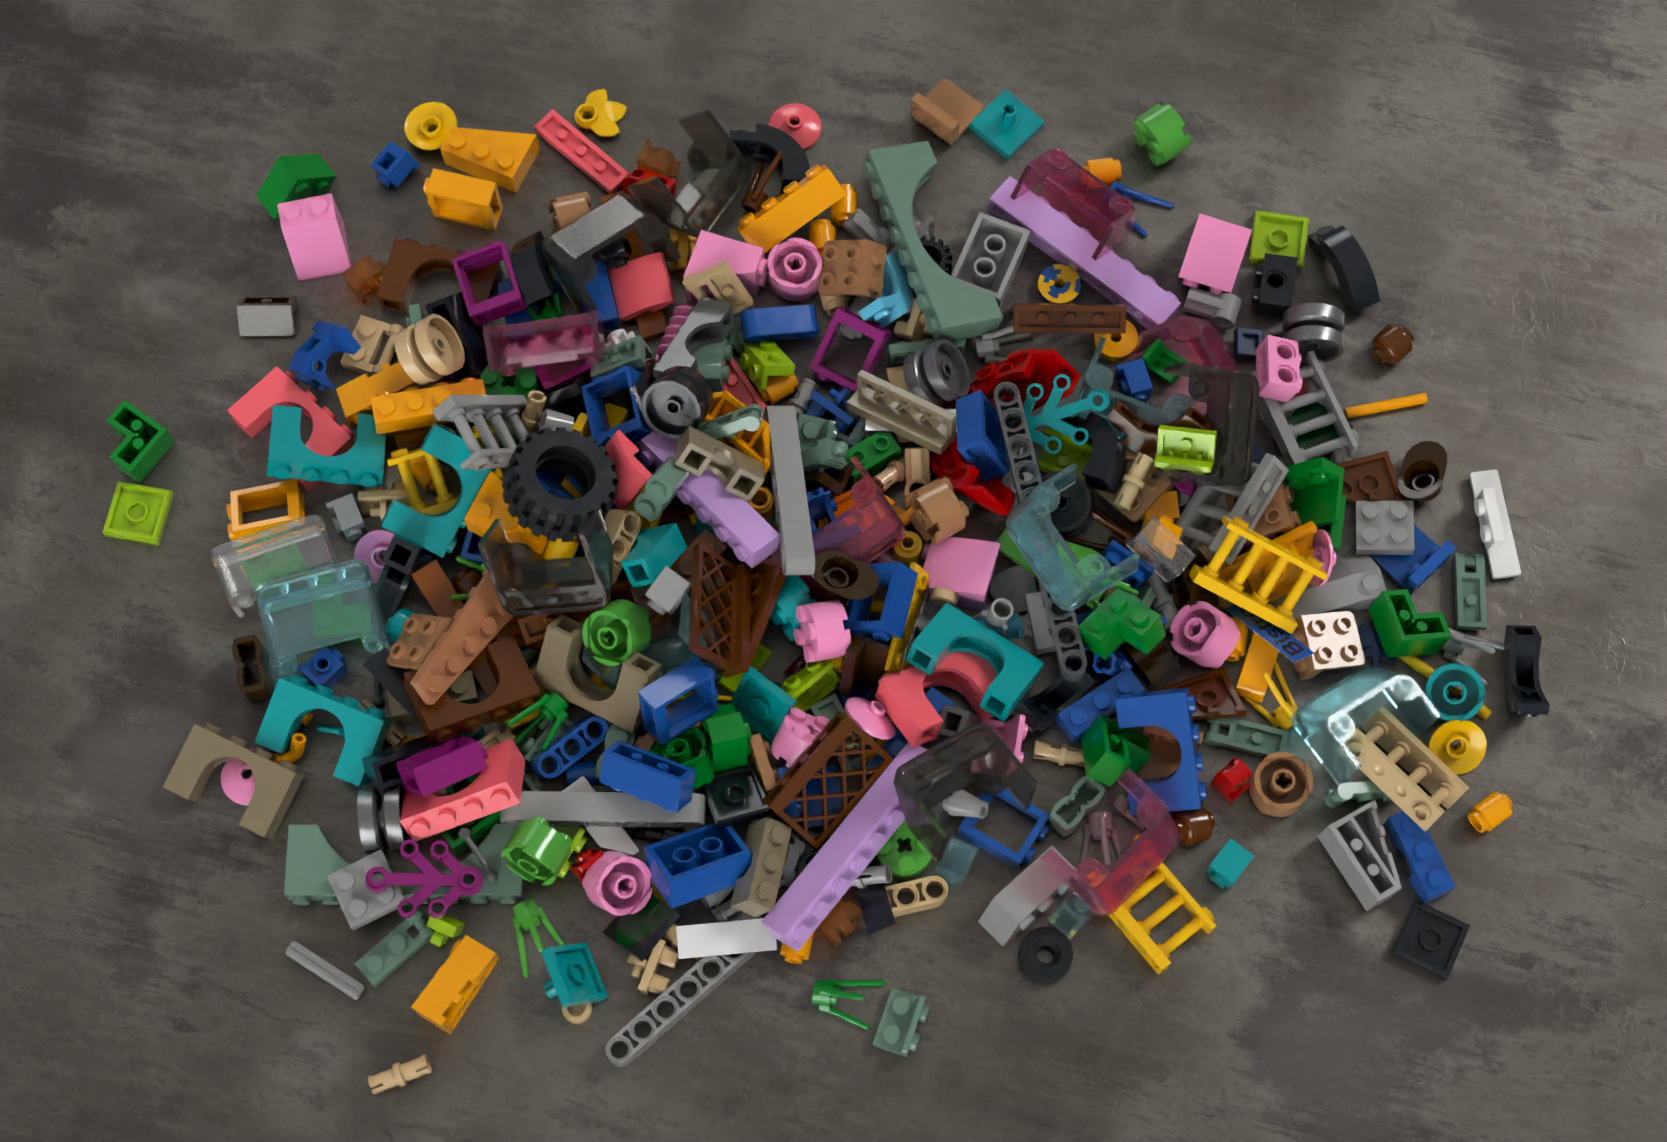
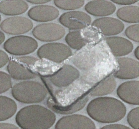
(272, 555)

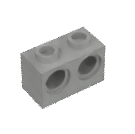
(667, 591)

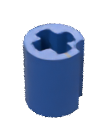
(580, 769)

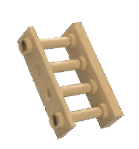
(1415, 759)

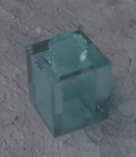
(1071, 916)

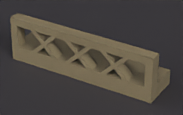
(902, 417)

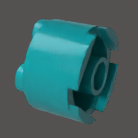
(792, 594)
(1472, 692)

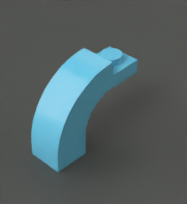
(896, 295)

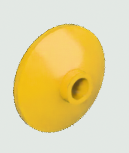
(428, 117)
(1469, 750)

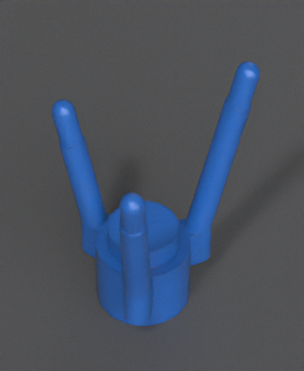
(1129, 193)

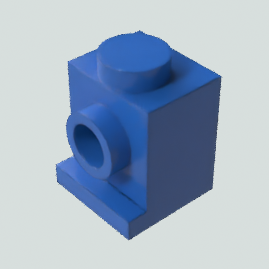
(393, 165)
(1134, 380)
(329, 675)

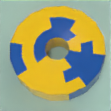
(1059, 274)

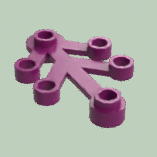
(429, 879)

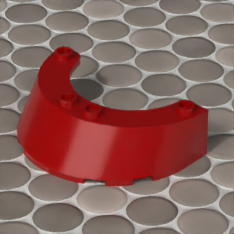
(1023, 370)

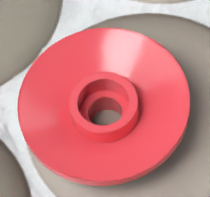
(809, 125)

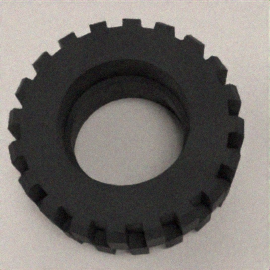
(565, 453)

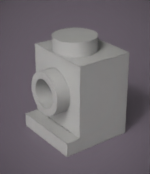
(347, 517)

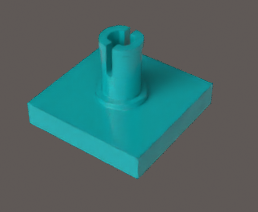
(1007, 124)
(762, 704)
(573, 975)

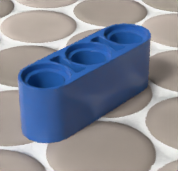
(779, 323)
(582, 744)

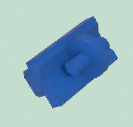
(821, 405)
(1116, 553)

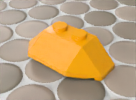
(754, 443)

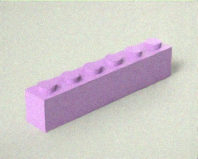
(723, 511)

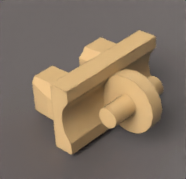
(914, 328)
(376, 501)
(650, 980)

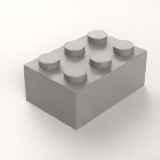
(991, 256)

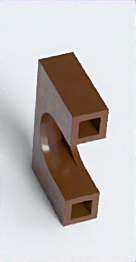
(413, 261)
(660, 624)
(514, 694)

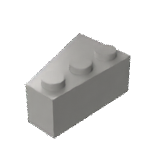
(1362, 855)
(1022, 900)

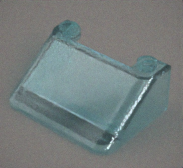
(319, 611)

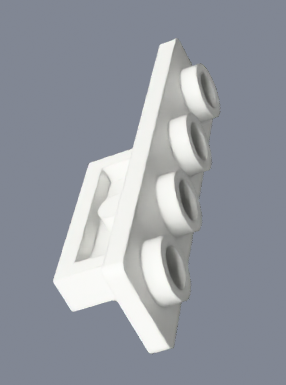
(1494, 524)

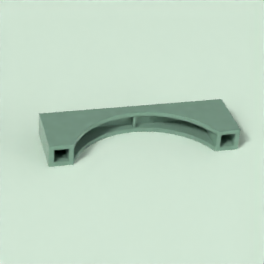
(948, 305)
(313, 859)

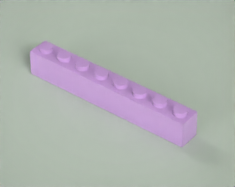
(1075, 246)
(840, 859)

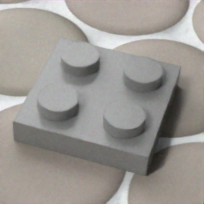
(1384, 528)
(355, 899)

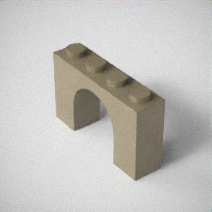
(562, 673)
(274, 781)

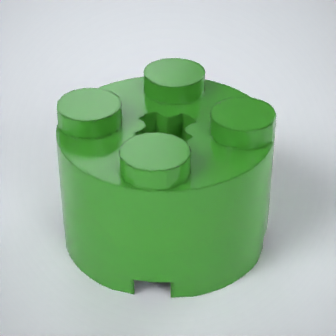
(1161, 133)
(617, 632)
(537, 851)
(905, 864)

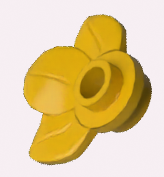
(603, 112)

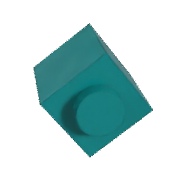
(1229, 864)

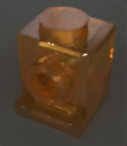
(658, 160)
(364, 277)
(839, 922)

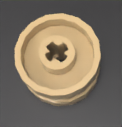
(429, 350)

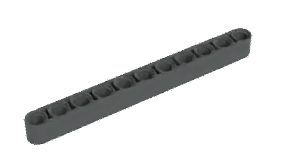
(1027, 463)

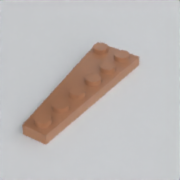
(467, 636)

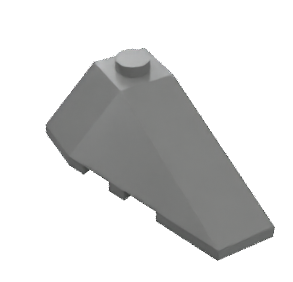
(1350, 587)

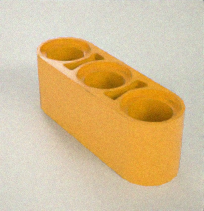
(1258, 660)

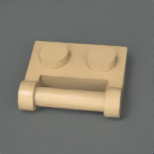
(722, 283)
(369, 335)

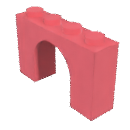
(279, 388)
(910, 708)
(491, 791)

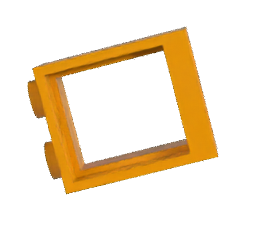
(463, 199)
(263, 497)

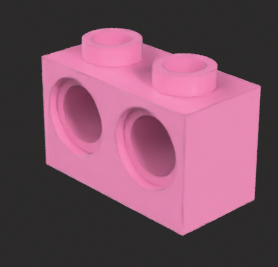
(1278, 368)

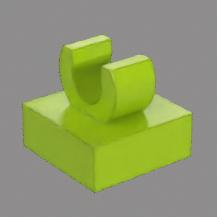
(444, 929)

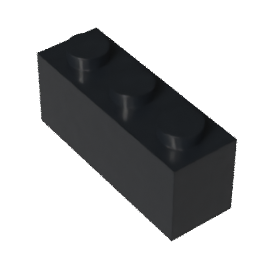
(456, 313)
(381, 766)

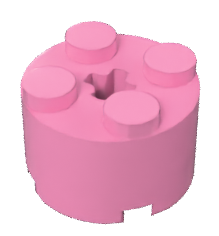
(794, 269)
(822, 630)
(1204, 634)
(796, 735)
(618, 883)

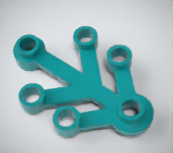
(1051, 415)

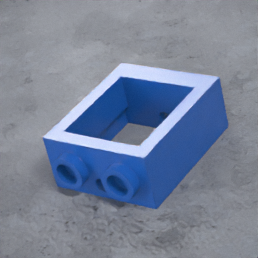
(595, 407)
(980, 436)
(896, 606)
(669, 723)
(1025, 854)

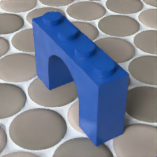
(598, 289)
(1172, 711)

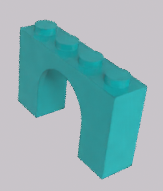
(292, 459)
(438, 530)
(650, 553)
(957, 632)
(294, 699)

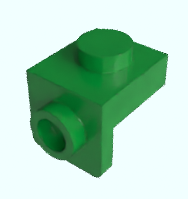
(1157, 357)

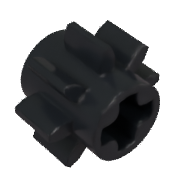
(616, 252)

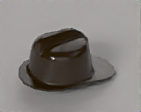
(1423, 472)
(844, 576)

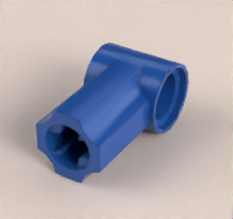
(1113, 664)

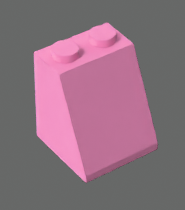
(315, 236)
(1214, 254)
(744, 259)
(962, 567)

